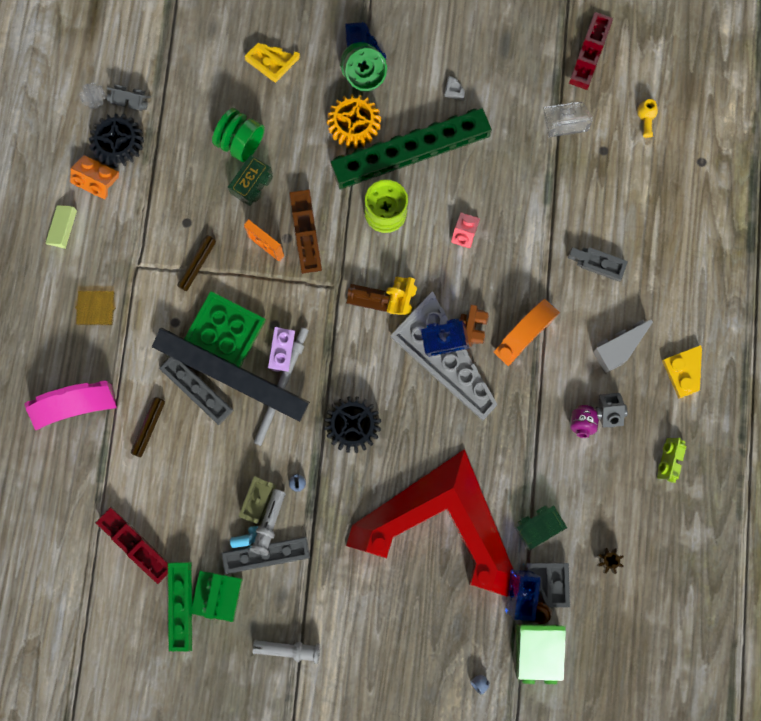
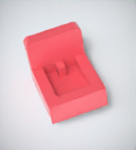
(465, 230)

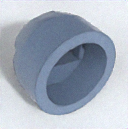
(302, 483)
(480, 684)

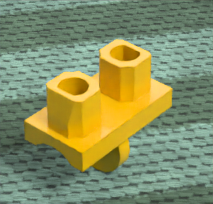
(400, 296)

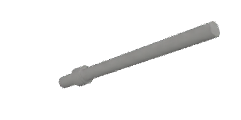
(296, 350)

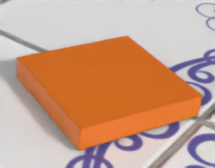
(264, 240)

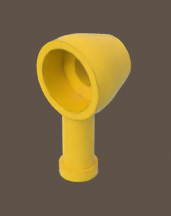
(647, 115)

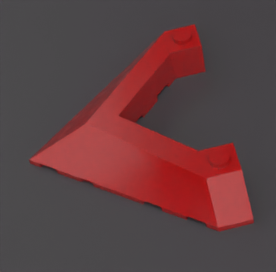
(446, 488)

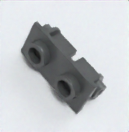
(120, 94)

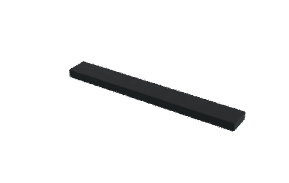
(230, 374)

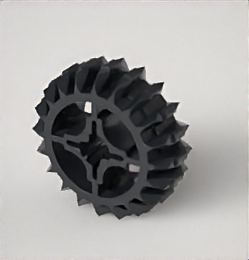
(102, 137)
(366, 411)

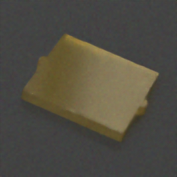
(95, 308)

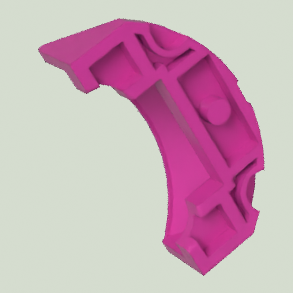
(70, 402)

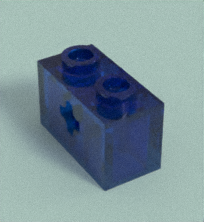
(454, 342)
(523, 595)

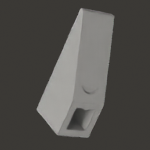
(617, 351)

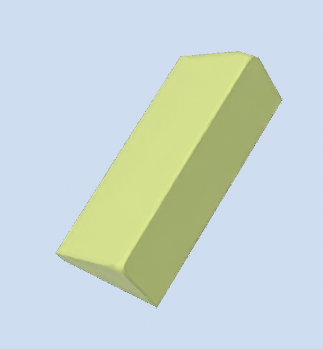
(61, 226)

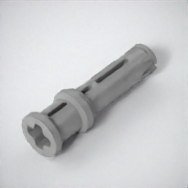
(265, 532)
(298, 651)

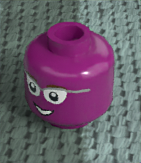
(584, 421)

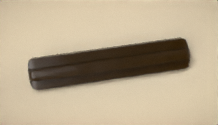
(196, 263)
(147, 427)

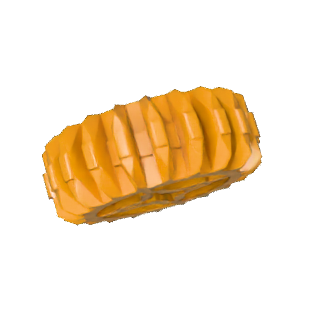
(339, 116)

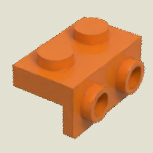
(93, 176)

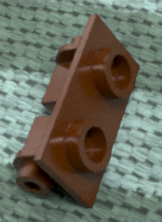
(368, 297)

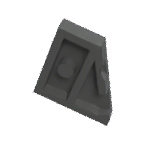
(553, 583)

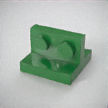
(216, 596)

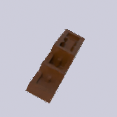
(305, 231)

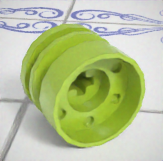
(388, 196)

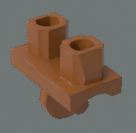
(475, 316)

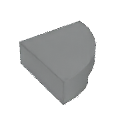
(454, 89)

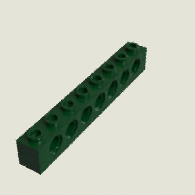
(404, 157)

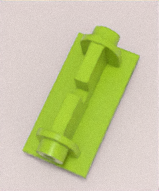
(672, 450)

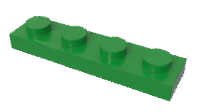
(180, 607)

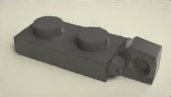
(599, 262)

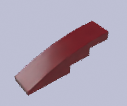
(591, 51)
(133, 545)

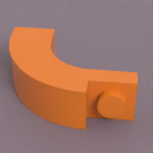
(526, 331)

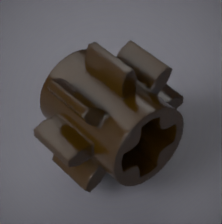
(604, 563)

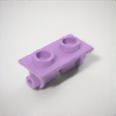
(281, 349)

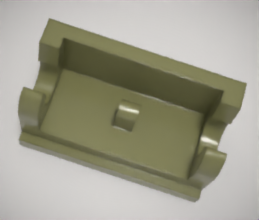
(257, 500)

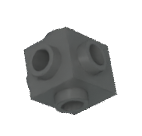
(611, 410)

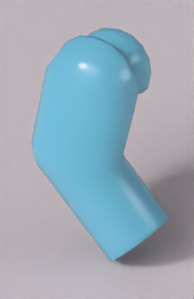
(245, 540)

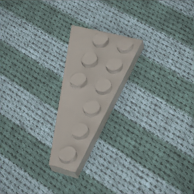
(451, 369)

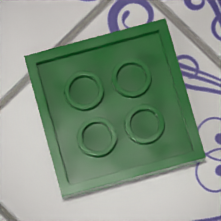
(225, 329)

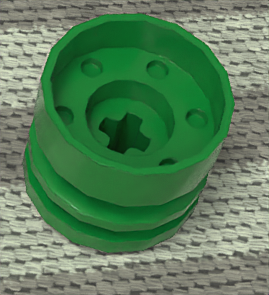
(364, 77)
(238, 134)

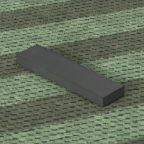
(196, 390)
(278, 553)

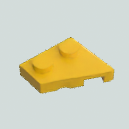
(271, 60)
(685, 371)

